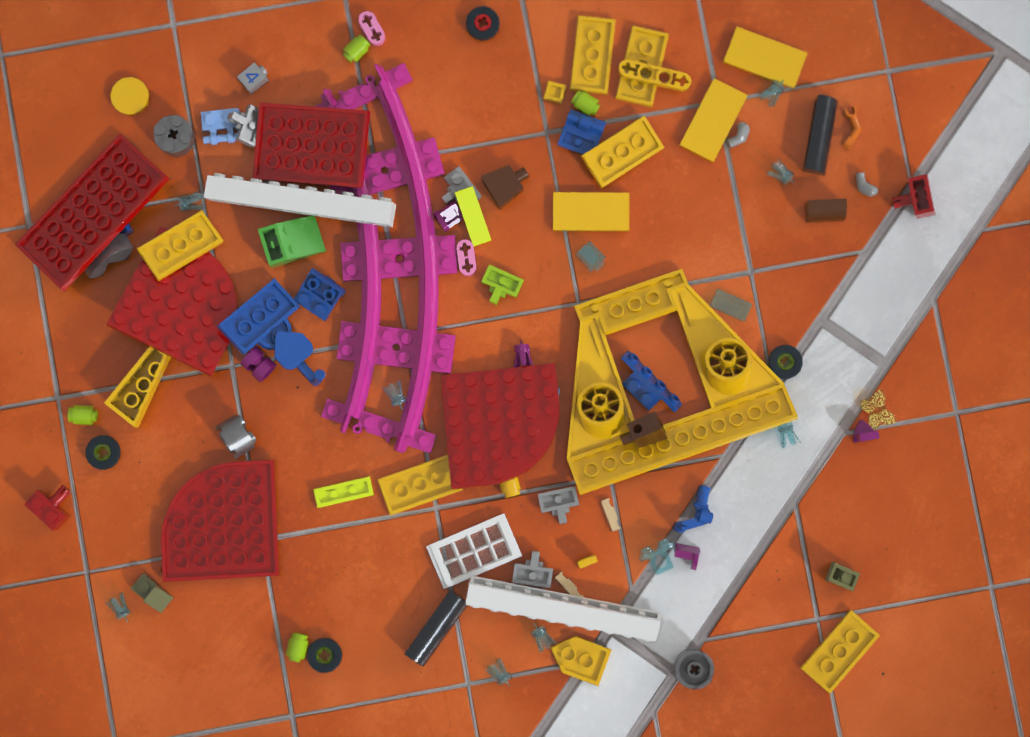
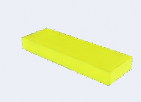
(472, 216)
(343, 492)

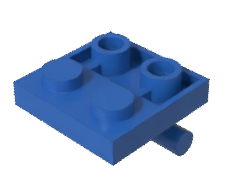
(581, 132)
(319, 294)

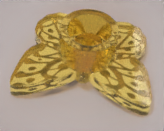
(877, 410)

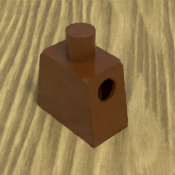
(504, 184)
(644, 431)

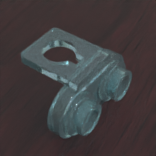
(648, 553)

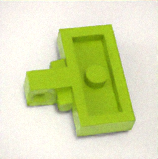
(501, 283)

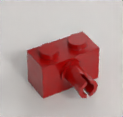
(919, 197)
(49, 508)

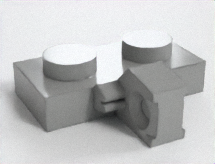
(246, 125)
(457, 181)
(558, 502)
(532, 572)

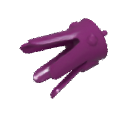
(522, 353)

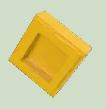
(554, 92)
(587, 561)

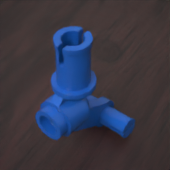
(702, 514)

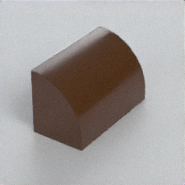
(826, 210)

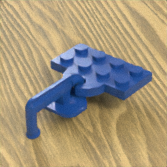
(261, 319)

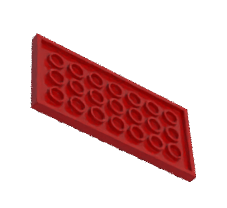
(91, 212)

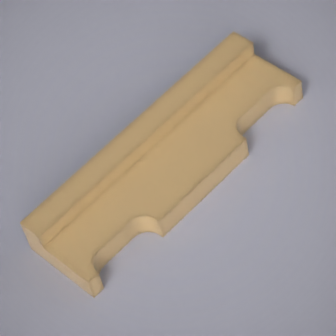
(610, 515)
(567, 585)

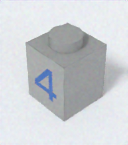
(253, 78)

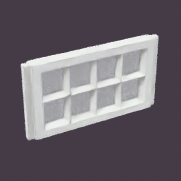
(474, 551)

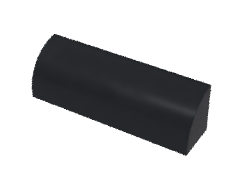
(820, 135)
(436, 628)

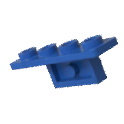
(646, 386)

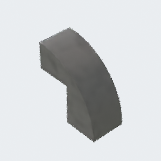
(117, 250)

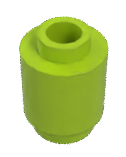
(355, 49)
(585, 103)
(82, 415)
(297, 647)

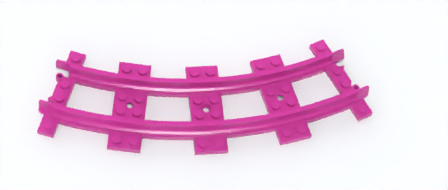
(375, 260)

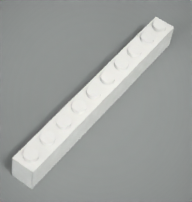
(300, 201)
(563, 608)

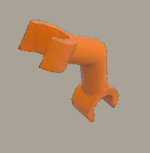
(856, 127)

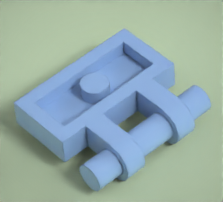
(215, 121)

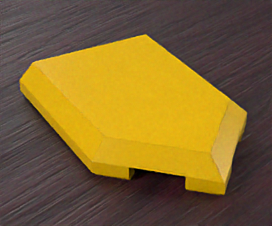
(582, 659)

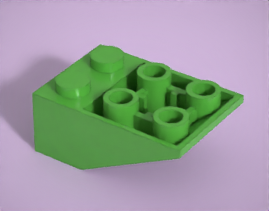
(291, 241)

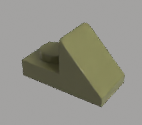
(842, 576)
(152, 593)

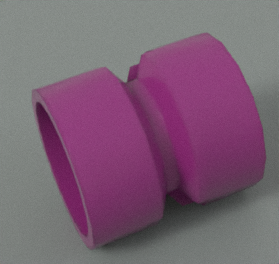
(258, 364)

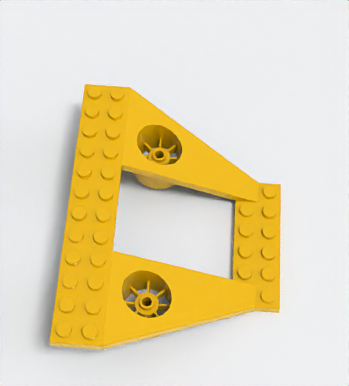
(738, 403)

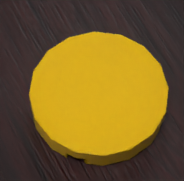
(130, 96)

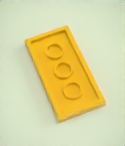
(648, 48)
(592, 55)
(765, 57)
(713, 120)
(622, 151)
(590, 211)
(180, 245)
(417, 485)
(839, 651)

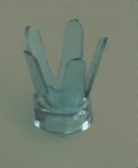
(773, 92)
(785, 174)
(185, 202)
(395, 394)
(788, 430)
(118, 610)
(542, 638)
(500, 673)

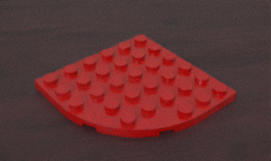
(179, 311)
(498, 422)
(223, 524)

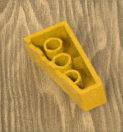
(138, 387)

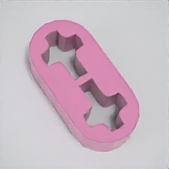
(375, 26)
(461, 259)

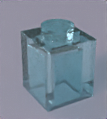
(591, 257)

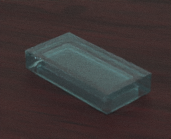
(730, 305)

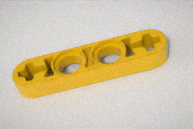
(654, 78)

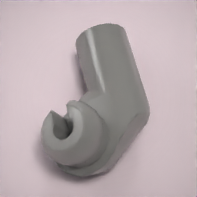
(741, 137)
(864, 187)

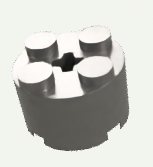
(166, 128)
(235, 435)
(704, 670)

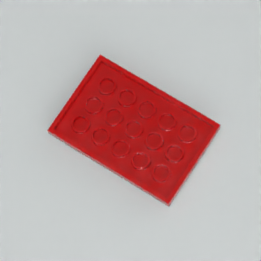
(311, 145)

